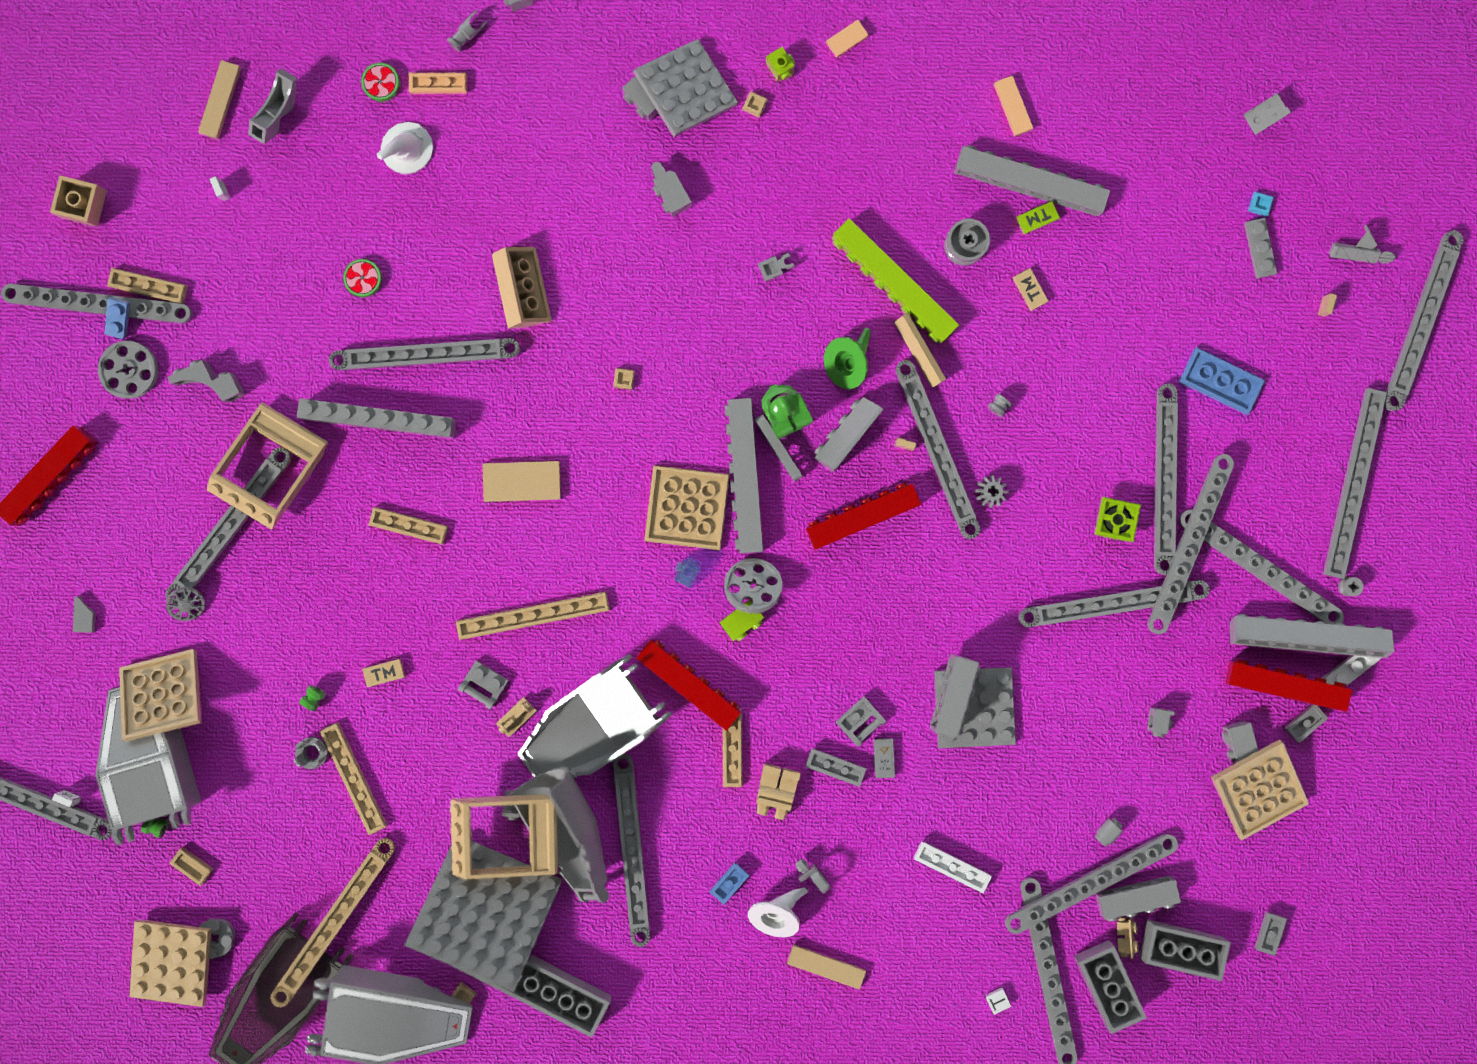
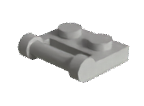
(486, 679)
(856, 716)

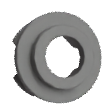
(301, 758)

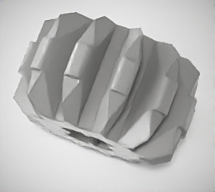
(995, 486)

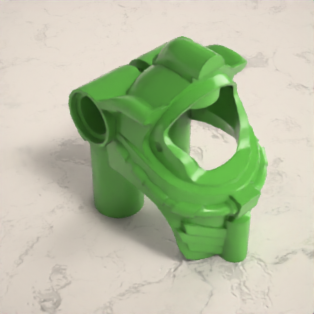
(784, 406)

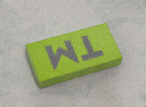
(1037, 218)

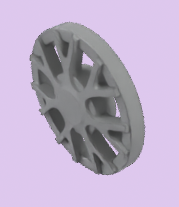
(185, 604)

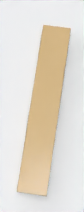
(353, 778)

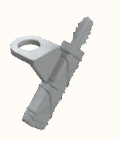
(1362, 251)

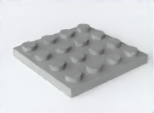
(685, 87)
(990, 711)

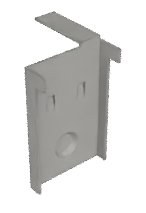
(1266, 114)

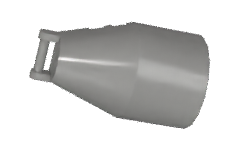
(577, 832)

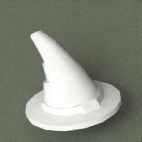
(406, 148)
(777, 916)

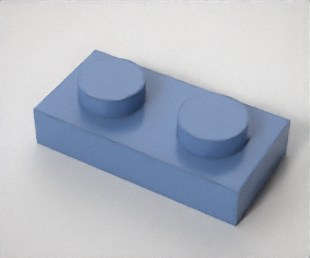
(117, 317)
(729, 883)

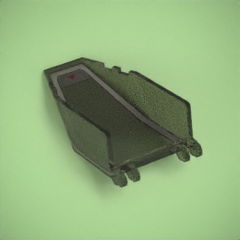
(250, 1023)

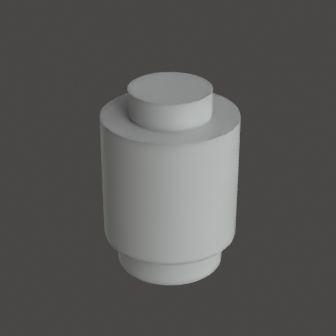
(1109, 831)

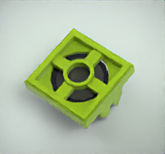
(1116, 519)

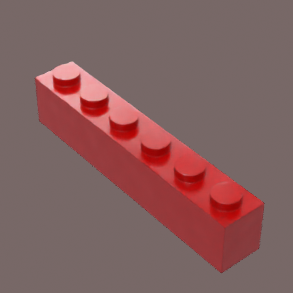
(46, 476)
(863, 516)
(688, 684)
(1288, 686)

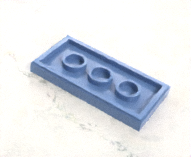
(1221, 381)

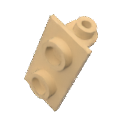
(515, 717)
(1128, 944)

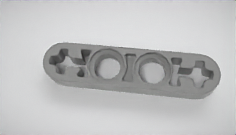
(778, 448)

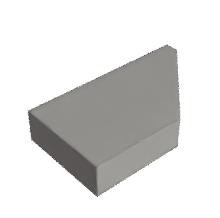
(83, 617)

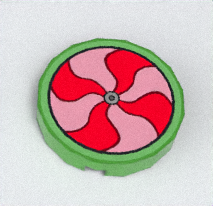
(380, 82)
(362, 278)

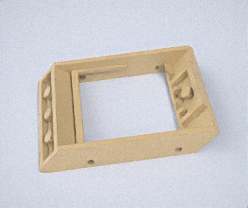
(286, 434)
(541, 835)

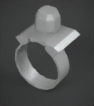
(814, 873)

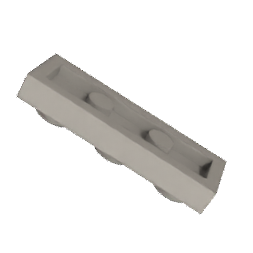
(1260, 248)
(835, 767)

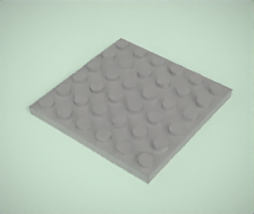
(484, 922)

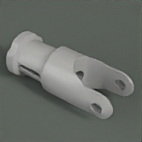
(464, 33)

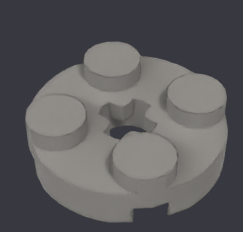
(226, 936)

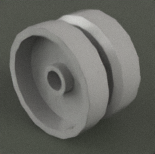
(971, 231)

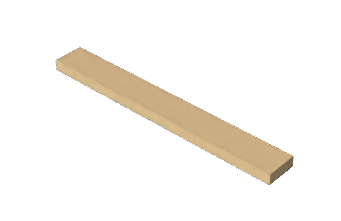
(532, 615)

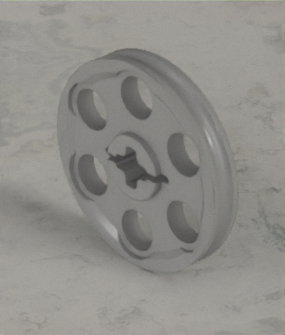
(121, 364)
(748, 579)

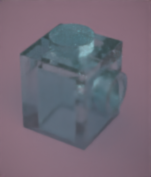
(687, 572)

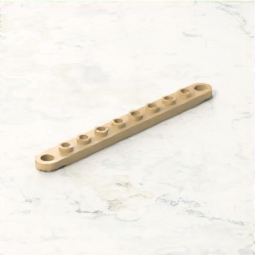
(332, 922)

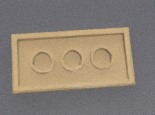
(521, 481)

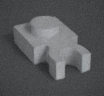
(773, 268)

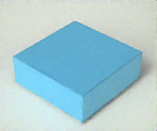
(1260, 204)

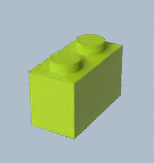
(739, 622)

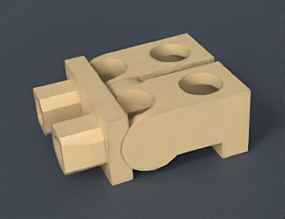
(776, 796)

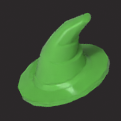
(847, 360)

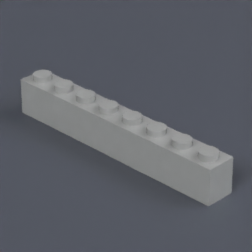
(1032, 181)
(376, 418)
(745, 475)
(1311, 636)

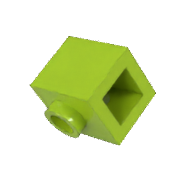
(780, 64)

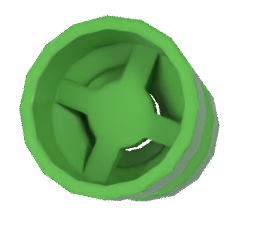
(312, 698)
(155, 826)

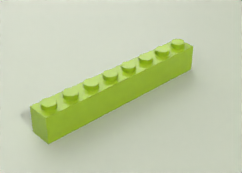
(894, 281)

